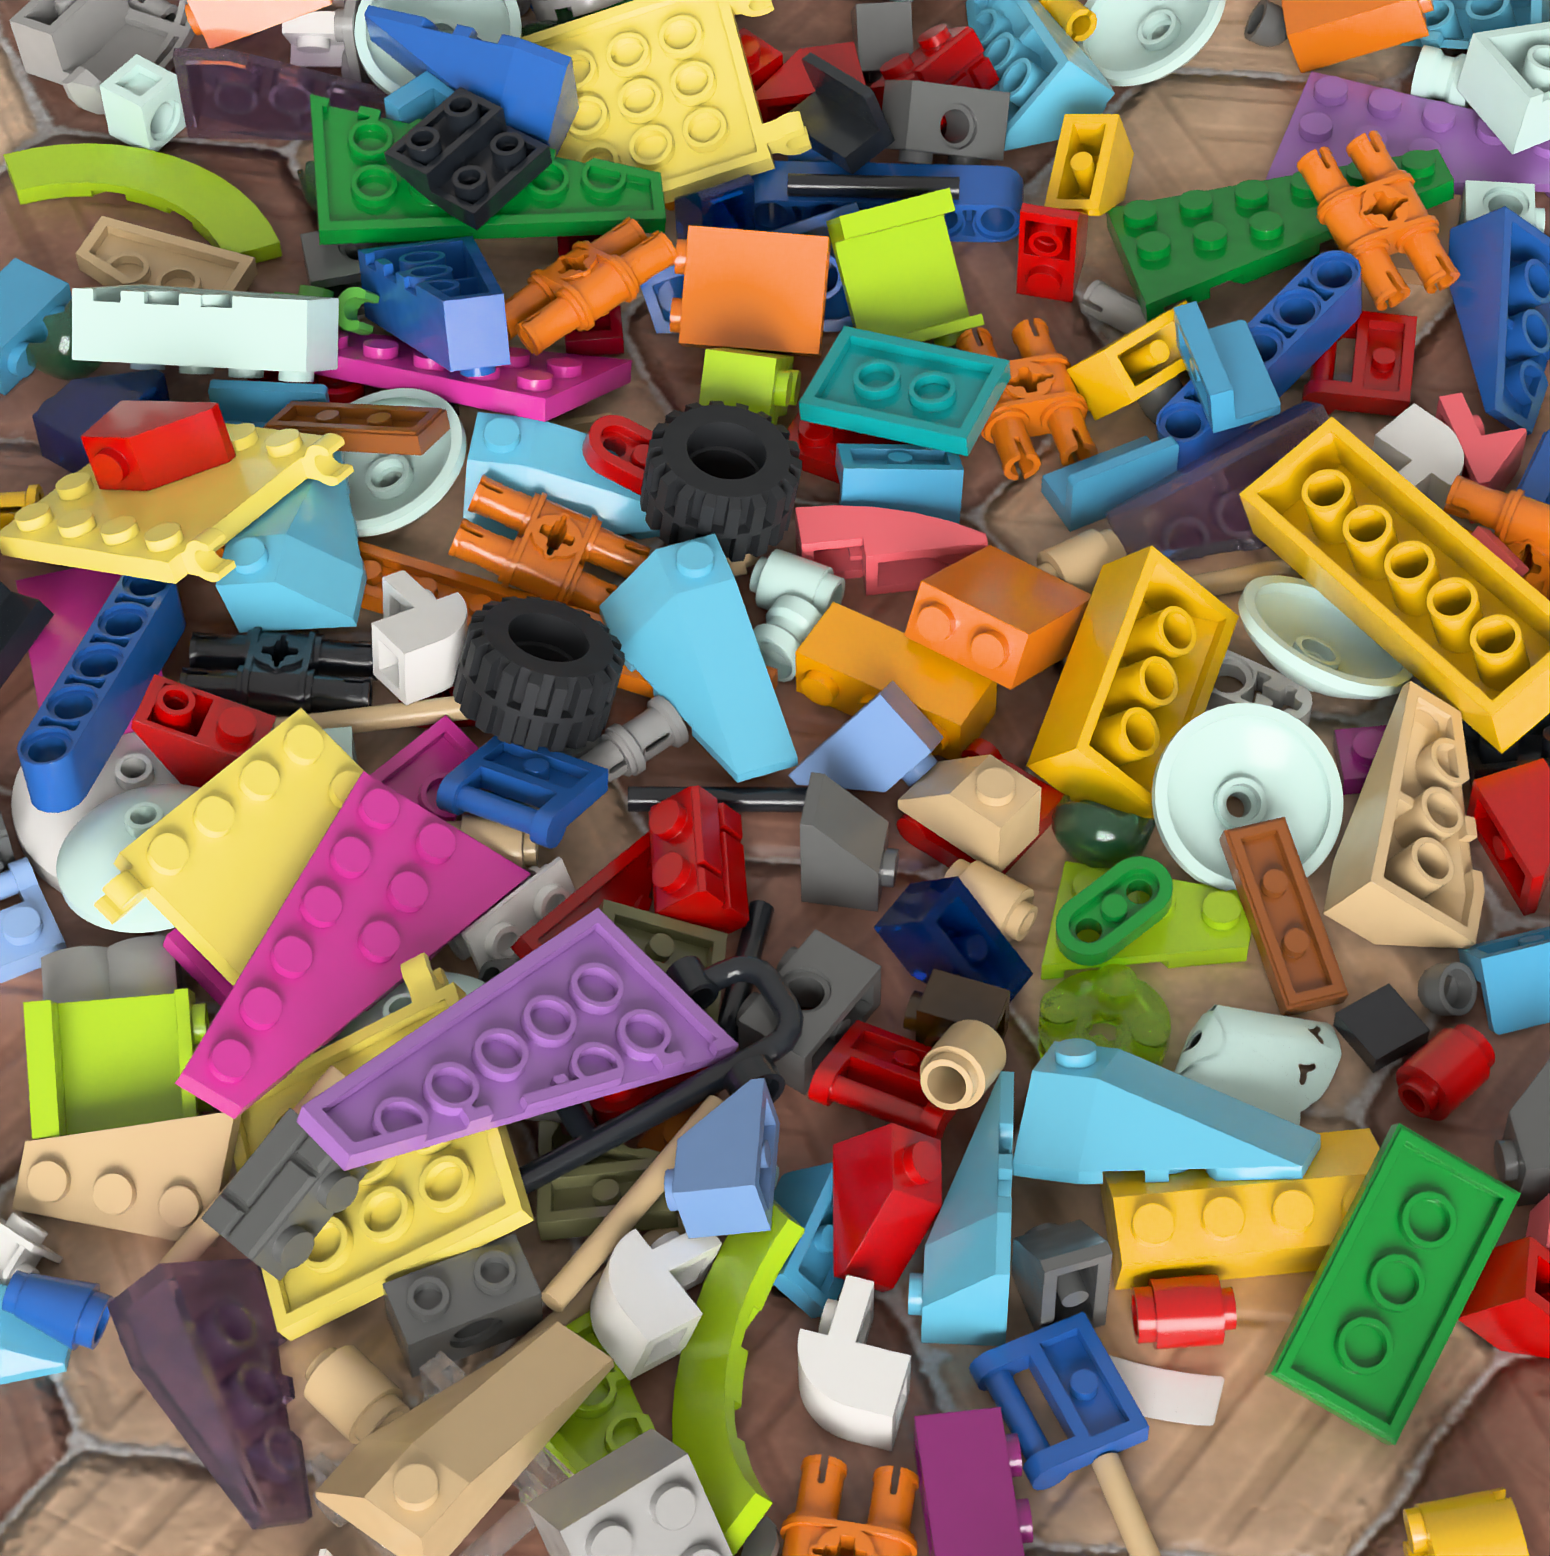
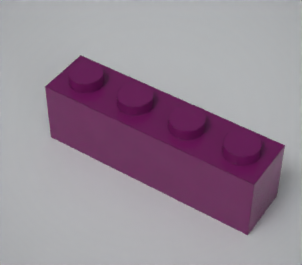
(968, 1484)

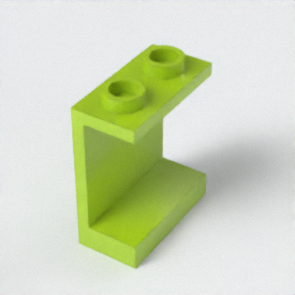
(902, 270)
(111, 1061)

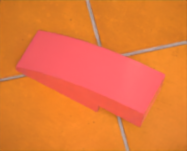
(882, 544)

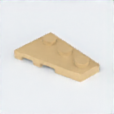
(133, 255)
(131, 1177)

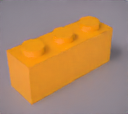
(856, 657)

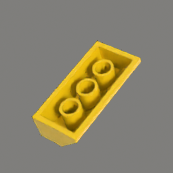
(1131, 681)
(1232, 1225)

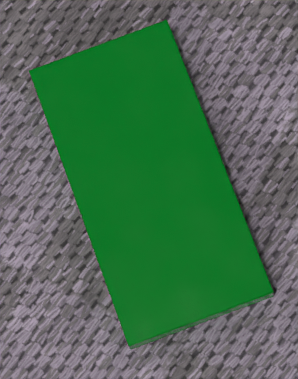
(1393, 1284)

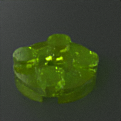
(1111, 998)

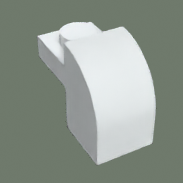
(314, 38)
(1422, 452)
(417, 639)
(642, 1299)
(848, 1384)

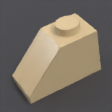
(977, 807)

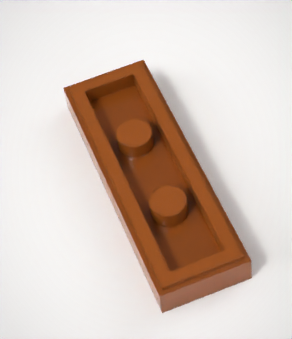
(367, 426)
(1283, 917)

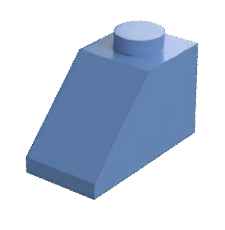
(876, 746)
(727, 1166)

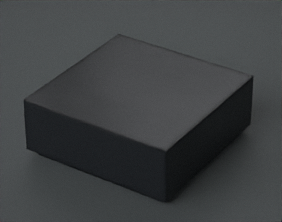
(1381, 1027)

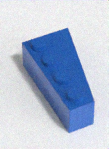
(439, 302)

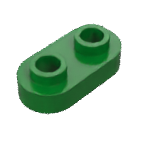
(1110, 913)

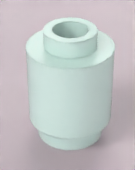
(796, 576)

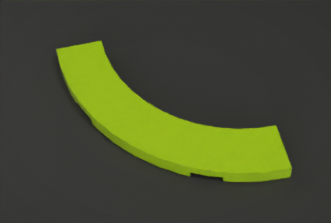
(147, 178)
(714, 1369)

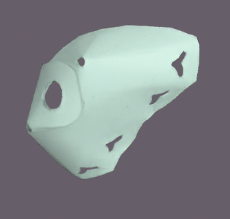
(1258, 1058)

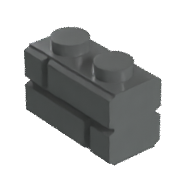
(282, 1198)

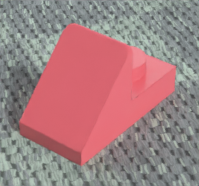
(1488, 458)

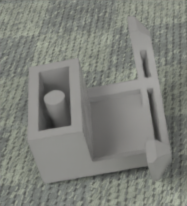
(90, 40)
(639, 1504)

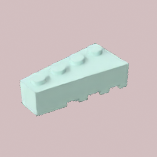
(1510, 83)
(206, 330)

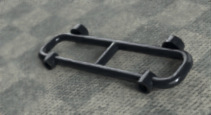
(730, 1073)

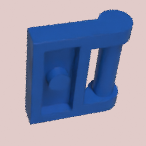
(541, 778)
(1080, 1389)

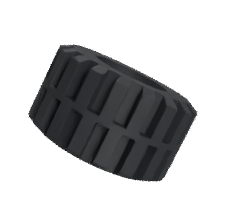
(722, 476)
(538, 673)

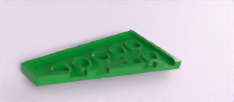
(371, 203)
(1238, 231)

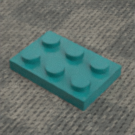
(905, 390)

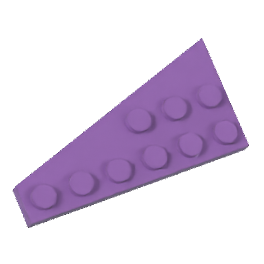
(1339, 110)
(539, 1037)

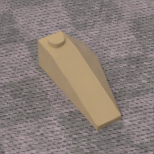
(1407, 848)
(452, 1457)

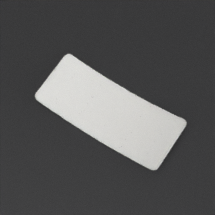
(1171, 1393)

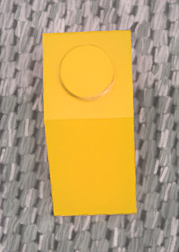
(1090, 164)
(1129, 366)

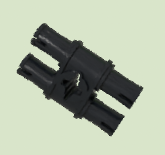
(282, 671)

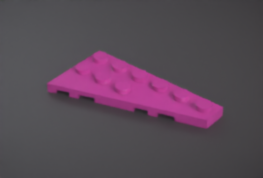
(526, 388)

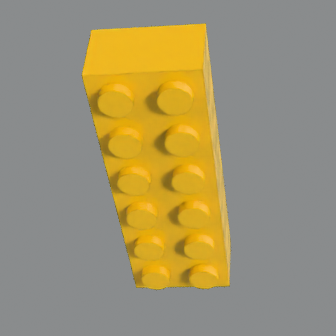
(1409, 579)

